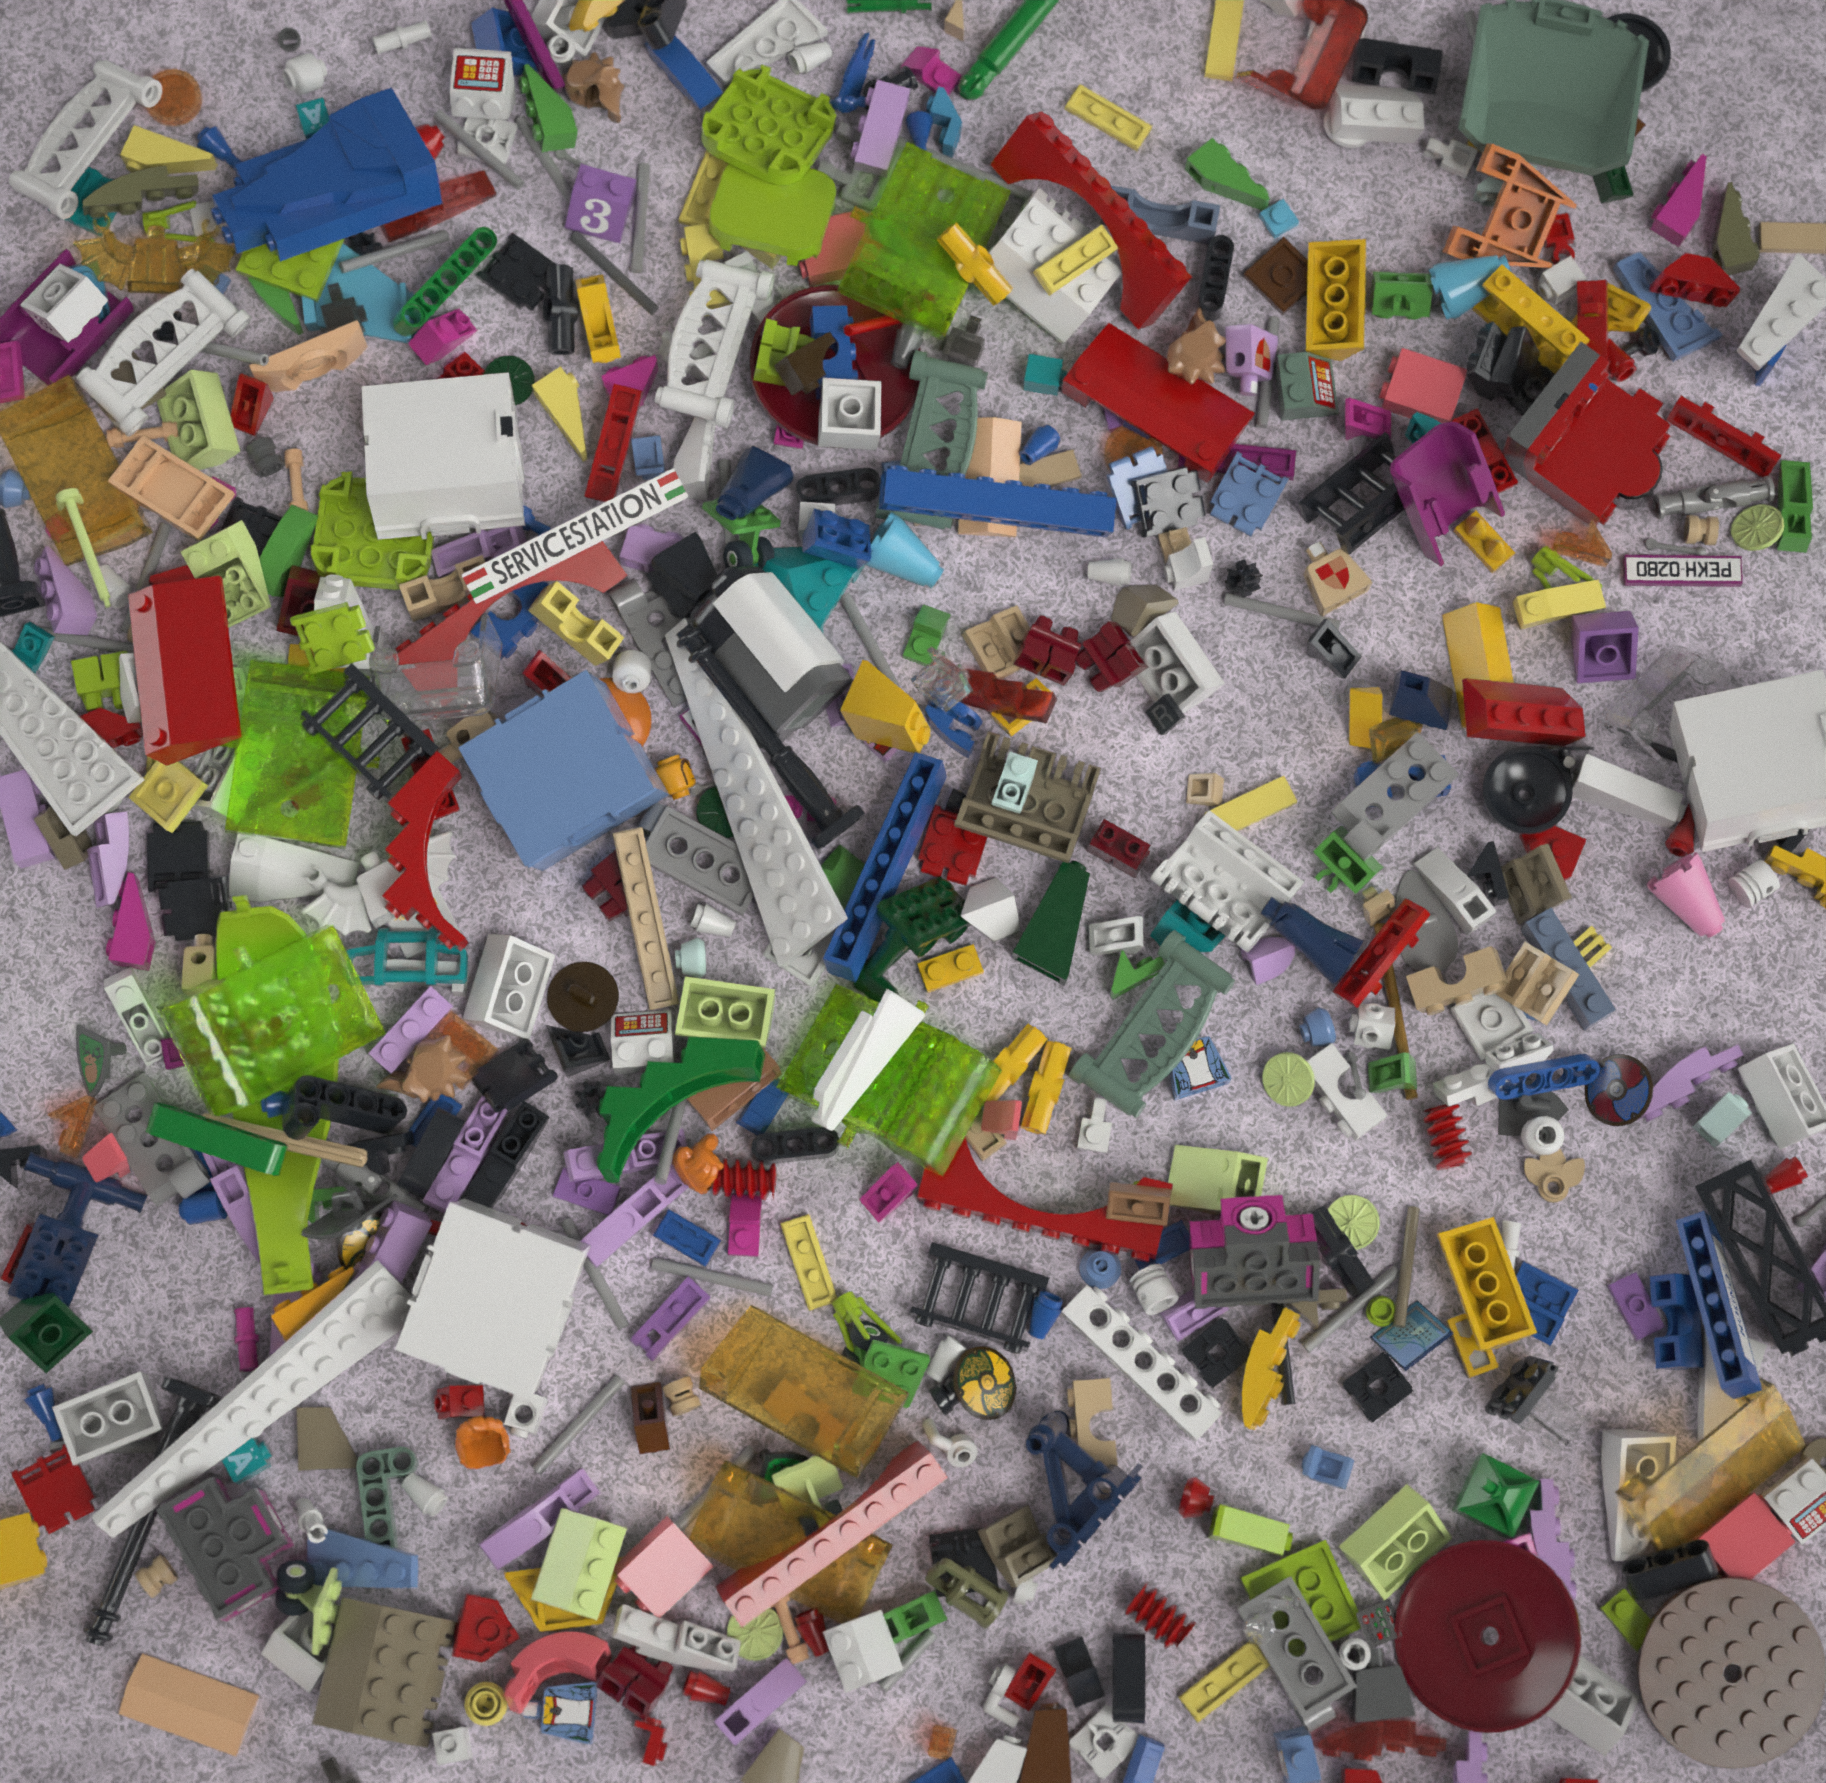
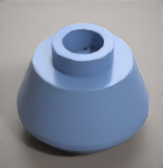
(12, 489)
(1318, 1028)
(1093, 1274)

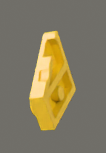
(1624, 310)

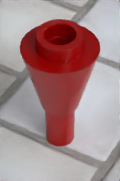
(1682, 837)

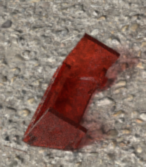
(1323, 58)

